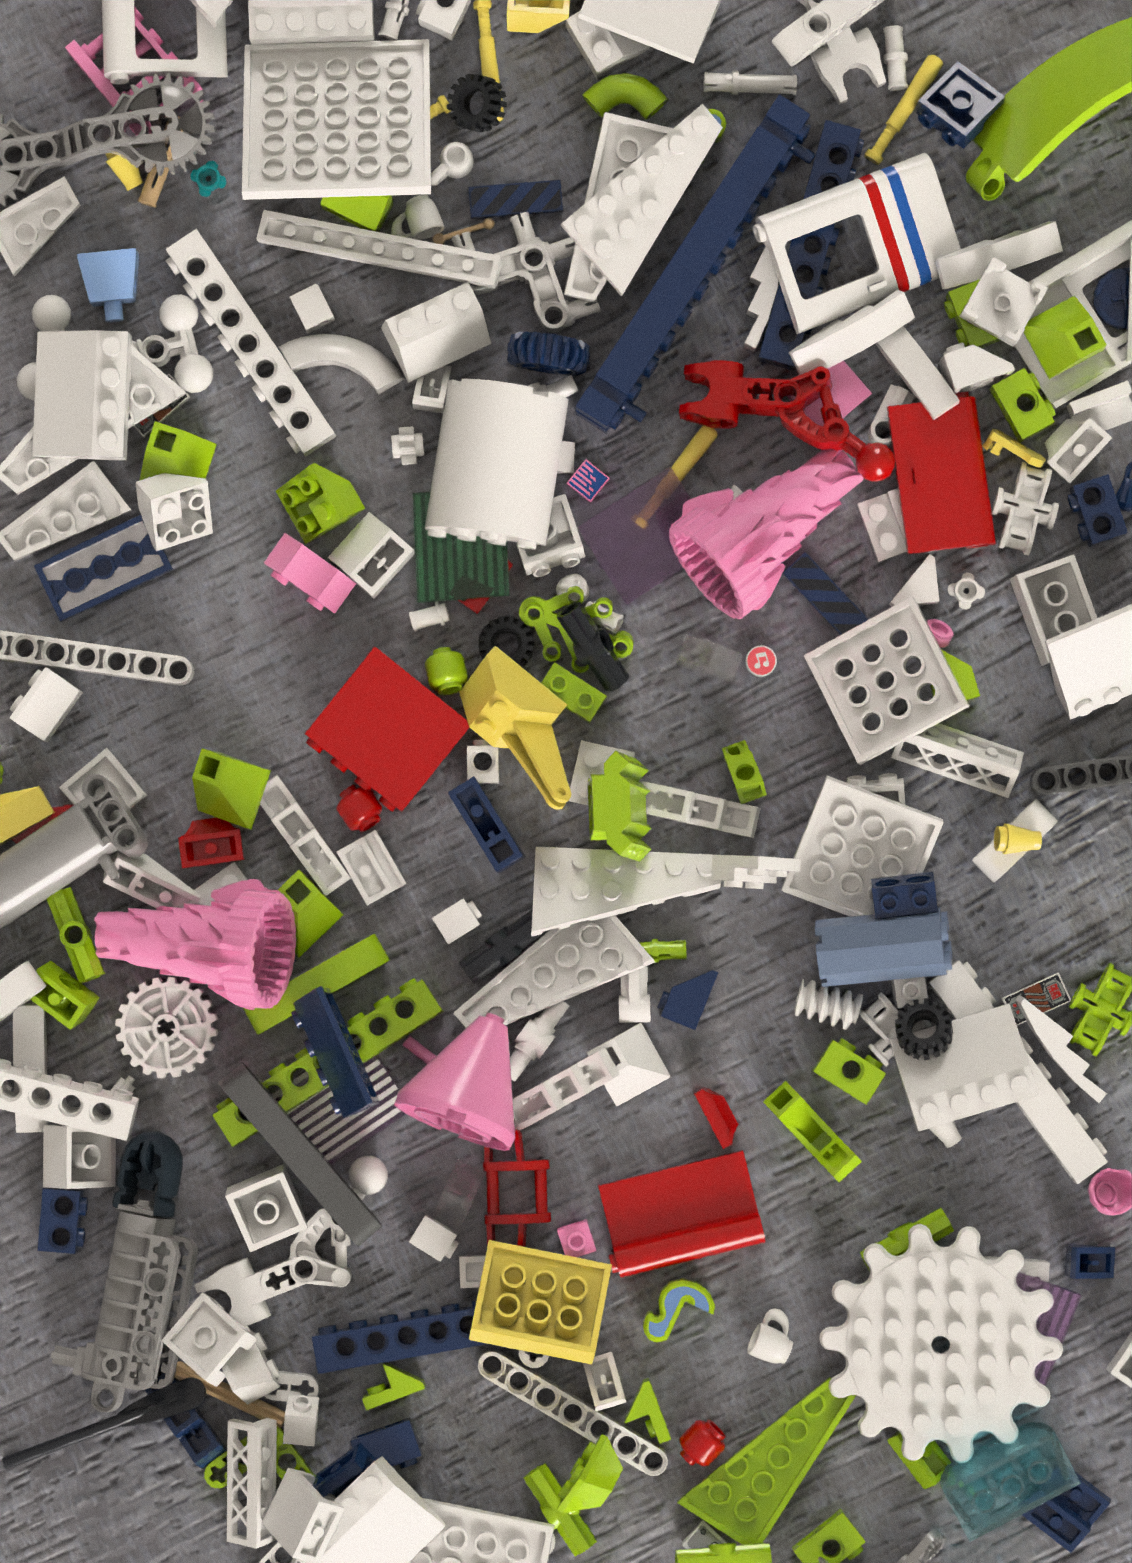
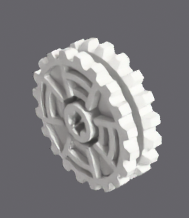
(158, 1050)

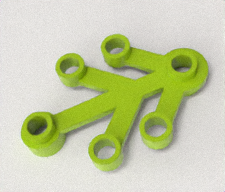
(548, 617)

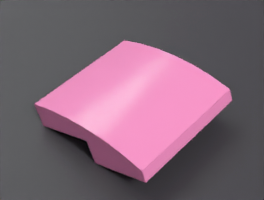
(846, 391)

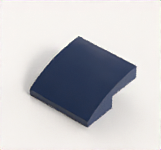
(1070, 1514)

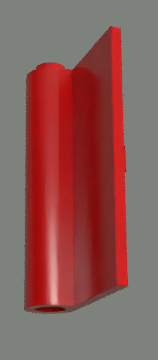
(941, 477)
(681, 1214)

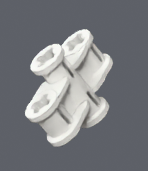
(1022, 518)
(885, 1027)

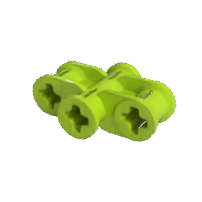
(1097, 1020)

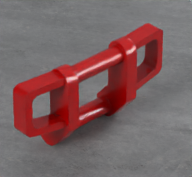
(492, 1182)

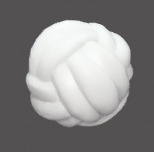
(573, 580)

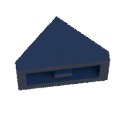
(1089, 1262)

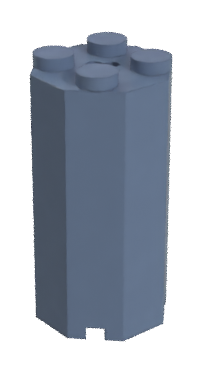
(882, 948)

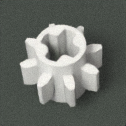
(407, 445)

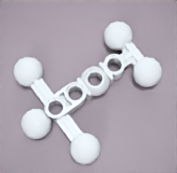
(176, 314)

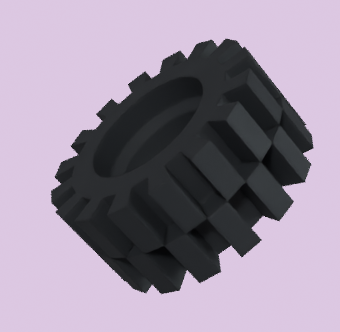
(491, 106)
(513, 626)
(929, 1045)

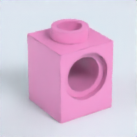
(576, 1239)

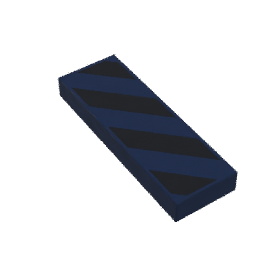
(515, 198)
(824, 594)

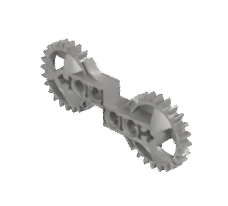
(79, 141)

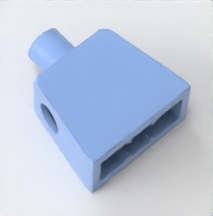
(110, 279)

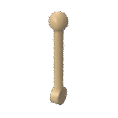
(488, 223)

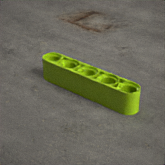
(332, 973)

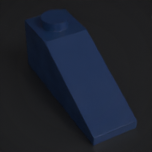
(486, 825)

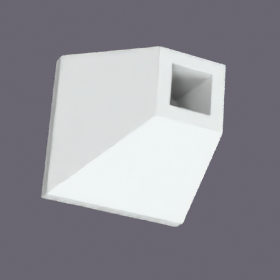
(174, 508)
(636, 1062)

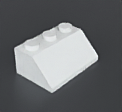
(437, 332)
(1052, 601)

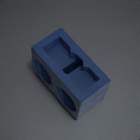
(1105, 509)
(904, 895)
(53, 1218)

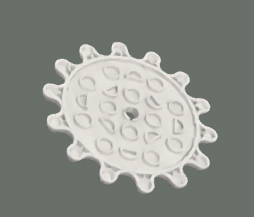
(952, 1296)

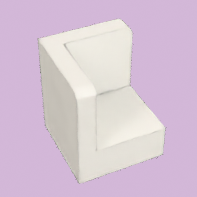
(312, 308)

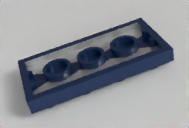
(101, 568)

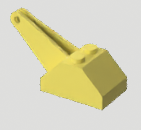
(518, 714)

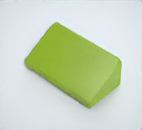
(926, 1469)

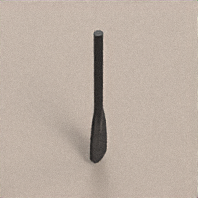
(159, 1405)

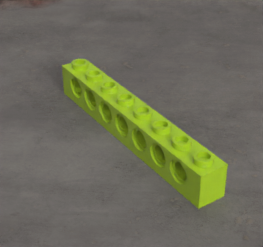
(425, 1009)

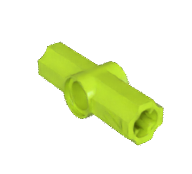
(82, 954)
(897, 1240)
(570, 1524)
(726, 1554)

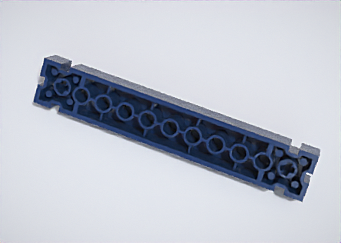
(688, 271)

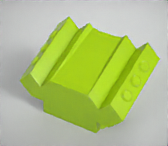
(619, 806)

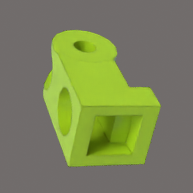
(744, 772)

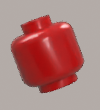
(359, 808)
(702, 1443)

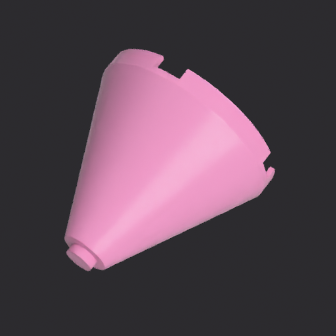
(467, 1087)

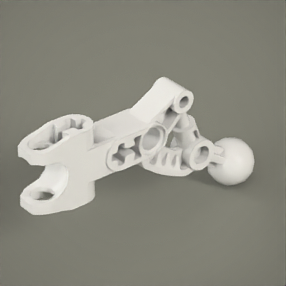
(844, 53)
(251, 1289)

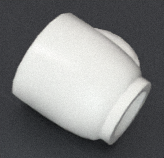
(455, 162)
(421, 217)
(769, 1342)

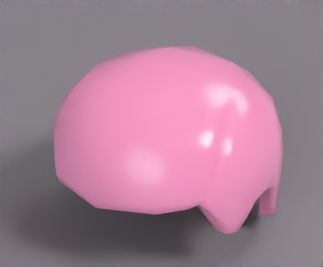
(1111, 1191)

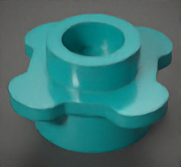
(199, 176)

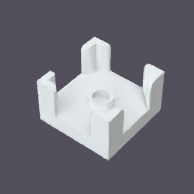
(1002, 303)
(207, 1338)

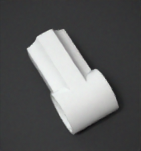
(895, 396)
(634, 1000)

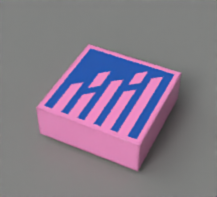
(588, 481)

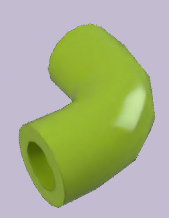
(625, 89)

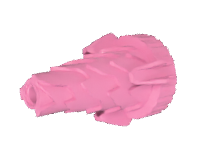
(739, 544)
(235, 945)

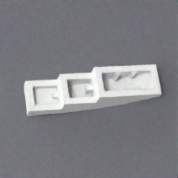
(1012, 249)
(760, 307)
(856, 333)
(918, 372)
(701, 810)
(302, 836)
(1054, 1041)
(30, 1050)
(563, 1088)

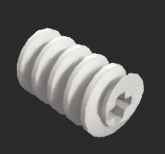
(828, 1004)

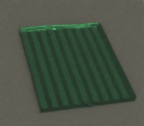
(453, 567)

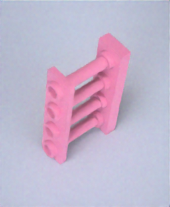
(86, 54)

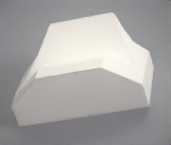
(1075, 446)

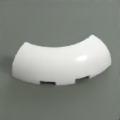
(343, 352)

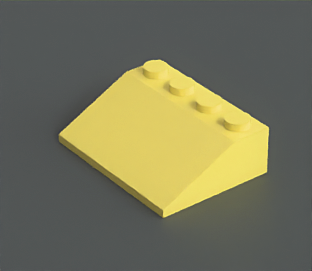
(540, 1302)

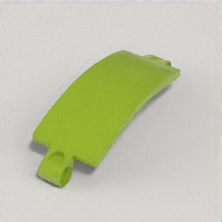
(1052, 106)

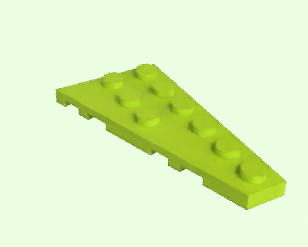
(760, 1479)

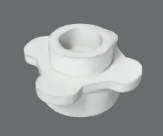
(975, 591)

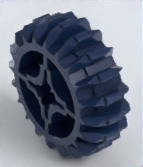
(548, 353)

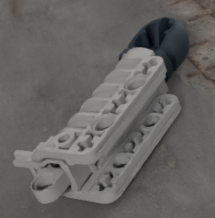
(138, 1278)

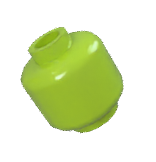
(446, 671)

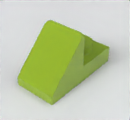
(401, 1384)
(646, 1404)

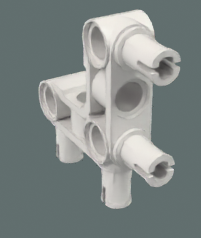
(541, 278)

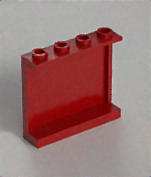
(386, 730)

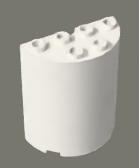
(496, 463)

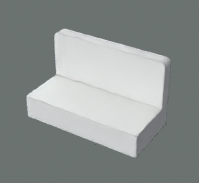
(1106, 407)

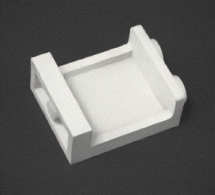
(302, 1517)

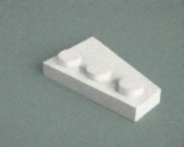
(34, 221)

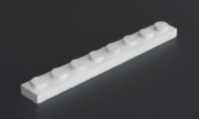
(379, 249)

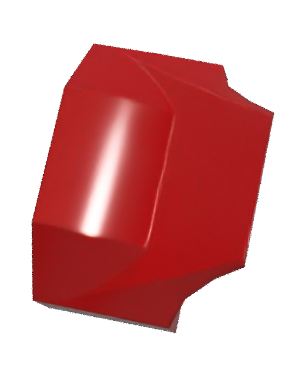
(210, 843)
(718, 1115)

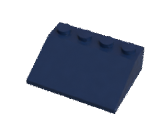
(335, 1052)

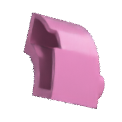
(309, 573)

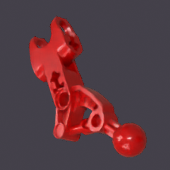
(736, 395)

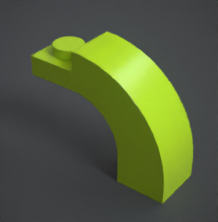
(812, 1131)

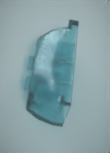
(1007, 1479)

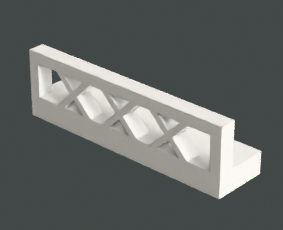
(963, 749)
(257, 1485)

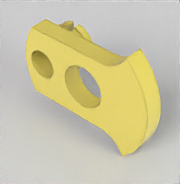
(1004, 440)

